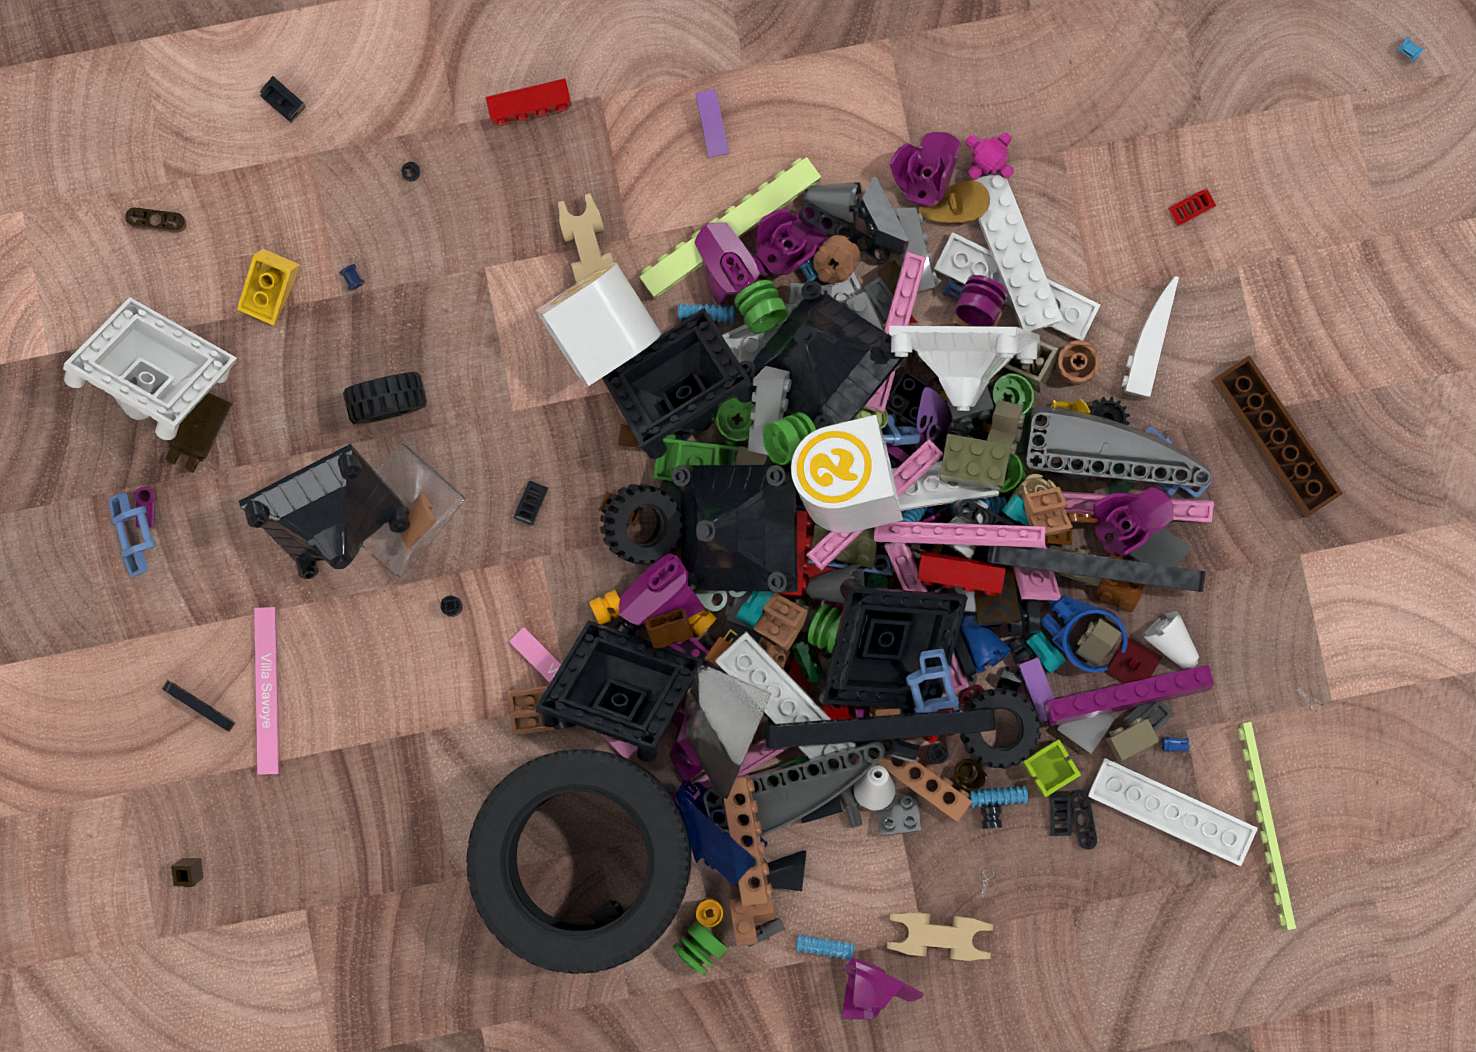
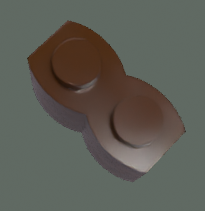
(669, 628)

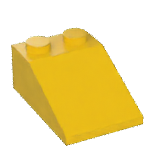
(267, 286)

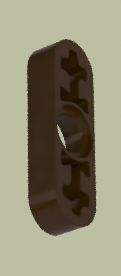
(140, 223)

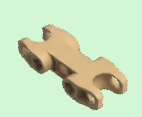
(583, 230)
(924, 934)

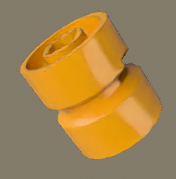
(606, 607)
(701, 622)
(709, 912)

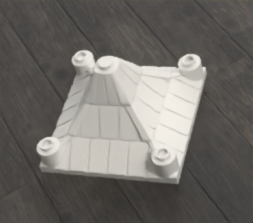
(964, 355)
(149, 366)

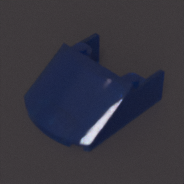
(708, 839)

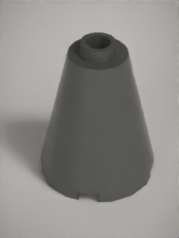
(836, 199)
(827, 585)

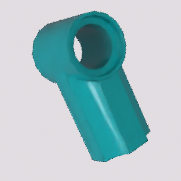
(1016, 509)
(752, 609)
(1048, 655)

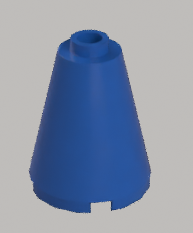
(982, 644)

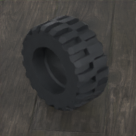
(384, 397)
(666, 530)
(1027, 735)

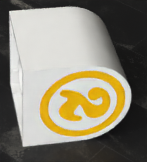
(599, 323)
(846, 477)

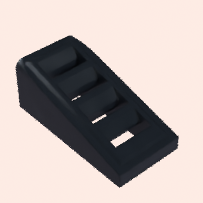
(518, 516)
(1060, 795)

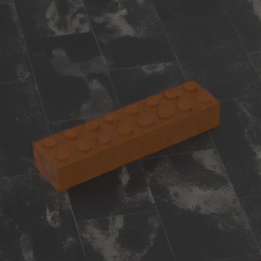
(1276, 437)

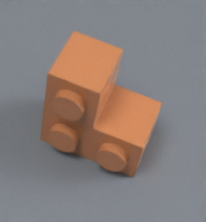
(745, 918)

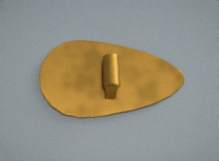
(960, 203)

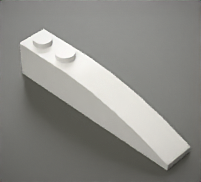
(1148, 348)

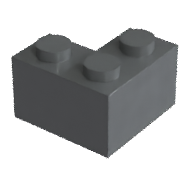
(982, 410)

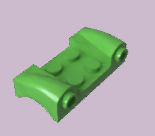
(693, 453)

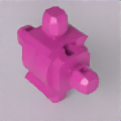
(989, 156)

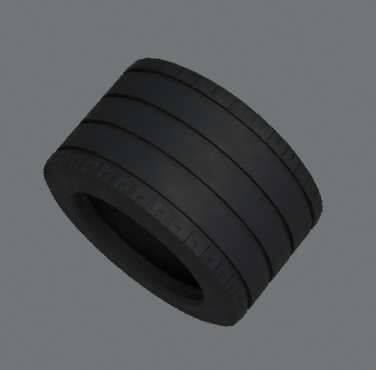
(510, 910)

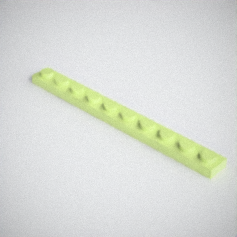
(1268, 834)

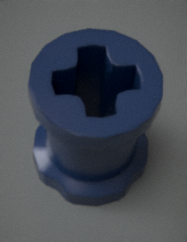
(352, 277)
(951, 293)

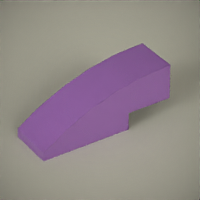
(712, 123)
(1036, 686)

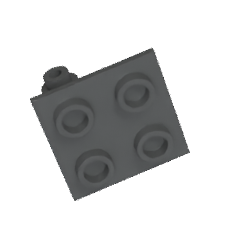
(900, 816)

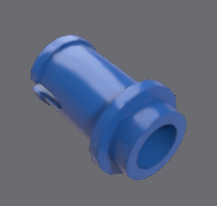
(1175, 744)

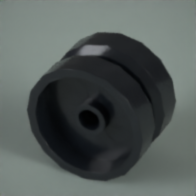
(1029, 614)

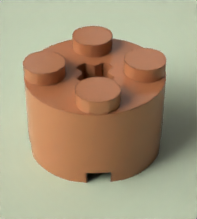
(836, 259)
(1087, 356)

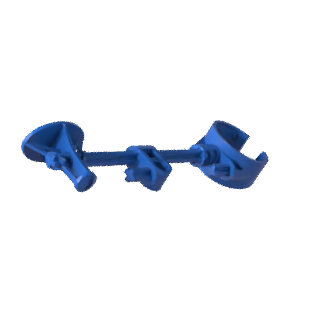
(1071, 611)

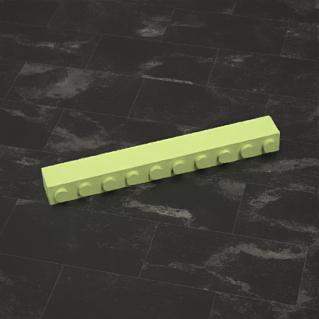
(741, 219)

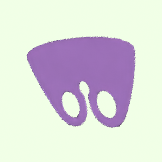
(933, 405)

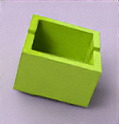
(1051, 768)

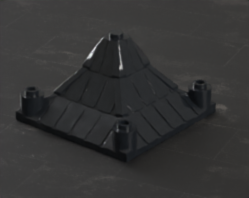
(831, 358)
(678, 383)
(326, 510)
(739, 527)
(883, 641)
(619, 687)

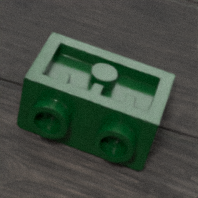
(807, 659)

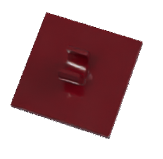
(1134, 664)

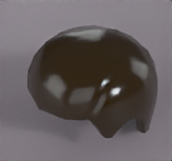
(969, 774)

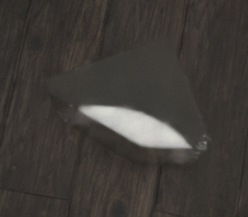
(722, 723)

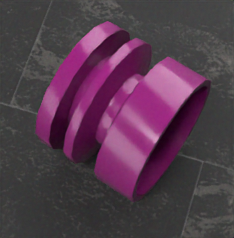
(980, 301)

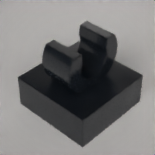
(1009, 680)

